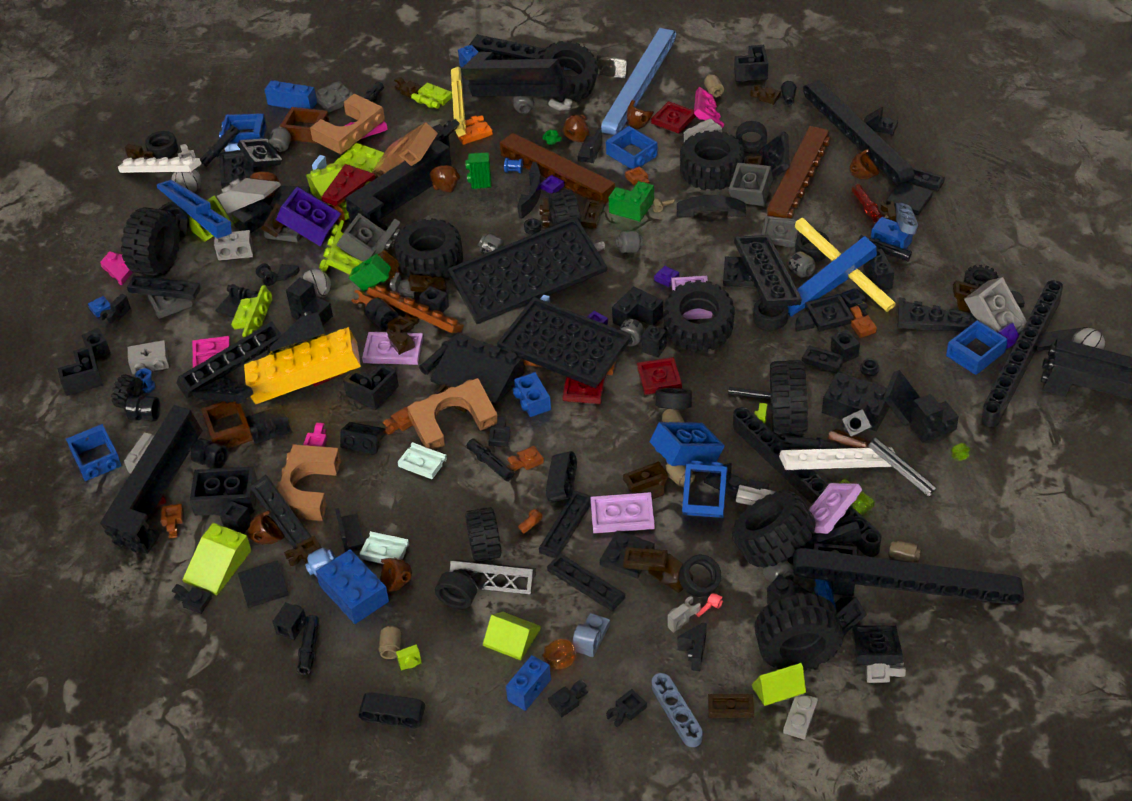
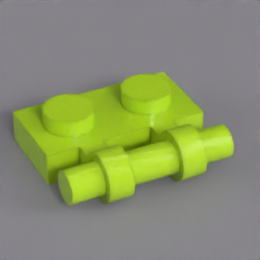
(432, 96)

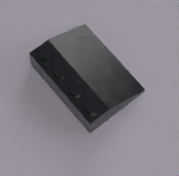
(303, 330)
(475, 359)

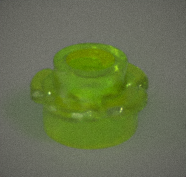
(960, 451)

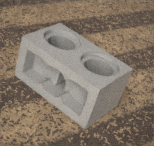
(234, 246)

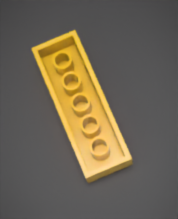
(302, 365)

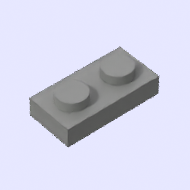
(800, 716)

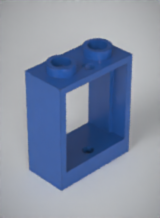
(243, 122)
(629, 136)
(970, 360)
(96, 437)
(699, 510)

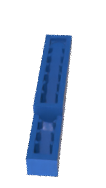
(197, 208)
(835, 273)

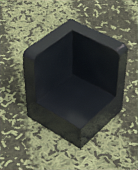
(236, 517)

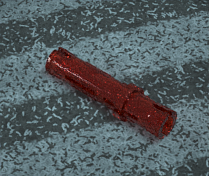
(869, 207)

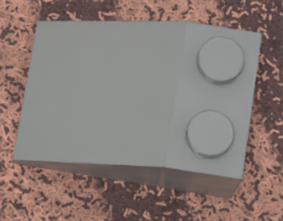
(245, 192)
(995, 305)

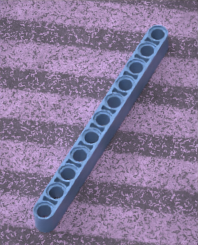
(638, 80)

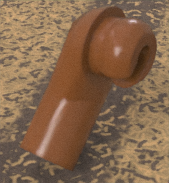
(533, 519)

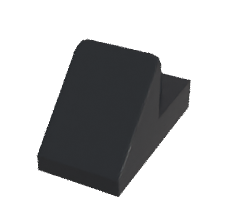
(879, 123)
(732, 484)
(694, 642)

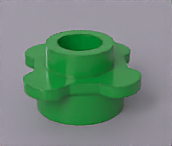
(551, 137)

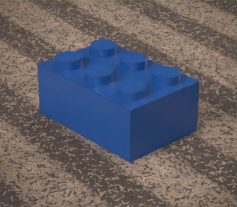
(686, 443)
(352, 586)

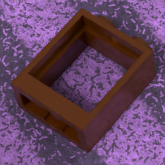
(301, 133)
(220, 410)

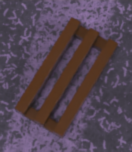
(844, 438)

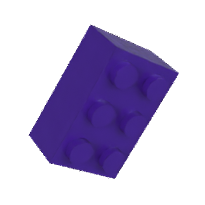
(308, 216)

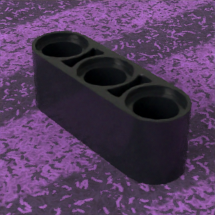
(561, 476)
(391, 710)

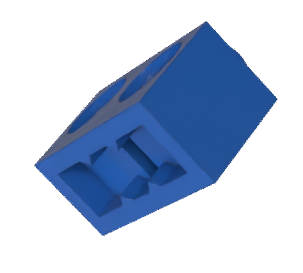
(532, 394)

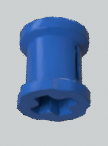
(513, 165)
(147, 380)

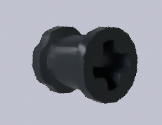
(267, 273)

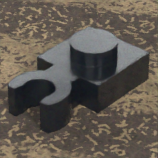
(627, 706)

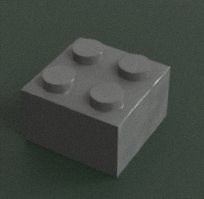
(751, 183)
(361, 238)

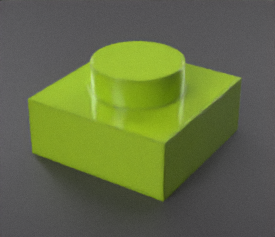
(762, 412)
(408, 657)

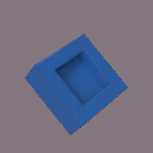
(99, 305)

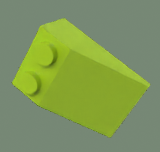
(321, 179)
(216, 558)

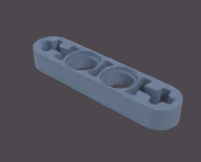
(906, 218)
(677, 709)

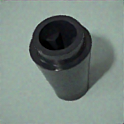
(788, 91)

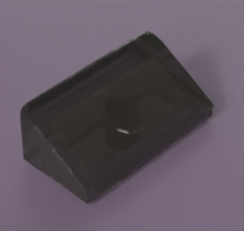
(612, 66)

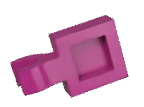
(318, 437)

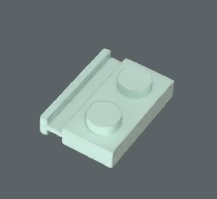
(422, 460)
(383, 546)

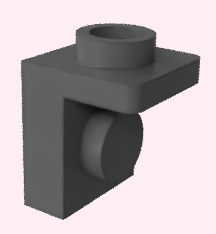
(402, 287)

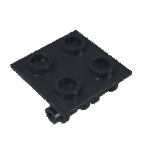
(231, 303)
(268, 424)

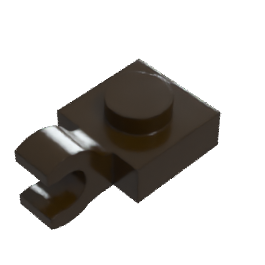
(408, 88)
(136, 152)
(889, 211)

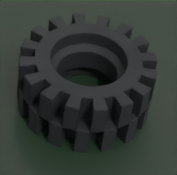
(979, 273)
(125, 387)

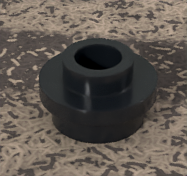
(869, 367)

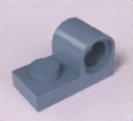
(590, 635)

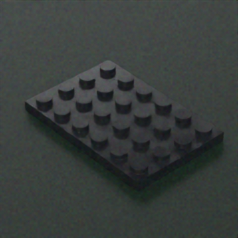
(564, 342)

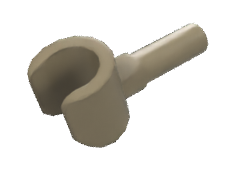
(658, 204)

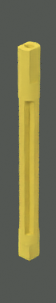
(458, 100)
(857, 276)

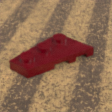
(345, 183)

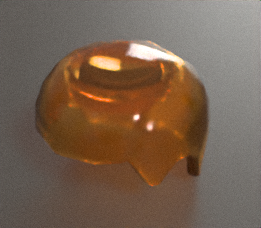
(559, 654)

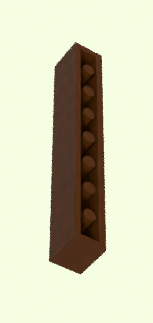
(799, 173)
(574, 176)

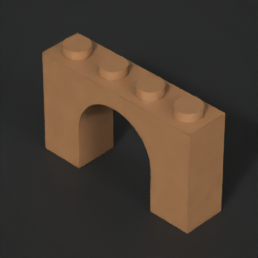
(343, 137)
(408, 148)
(468, 395)
(301, 462)

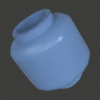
(318, 559)

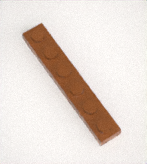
(419, 310)

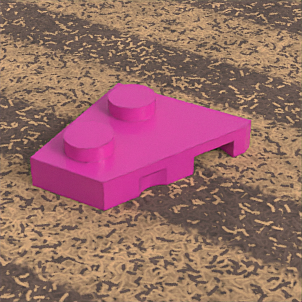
(116, 267)
(206, 348)

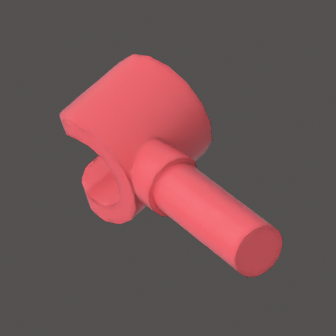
(713, 600)

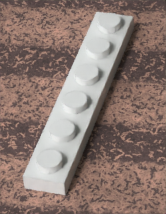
(159, 165)
(831, 458)

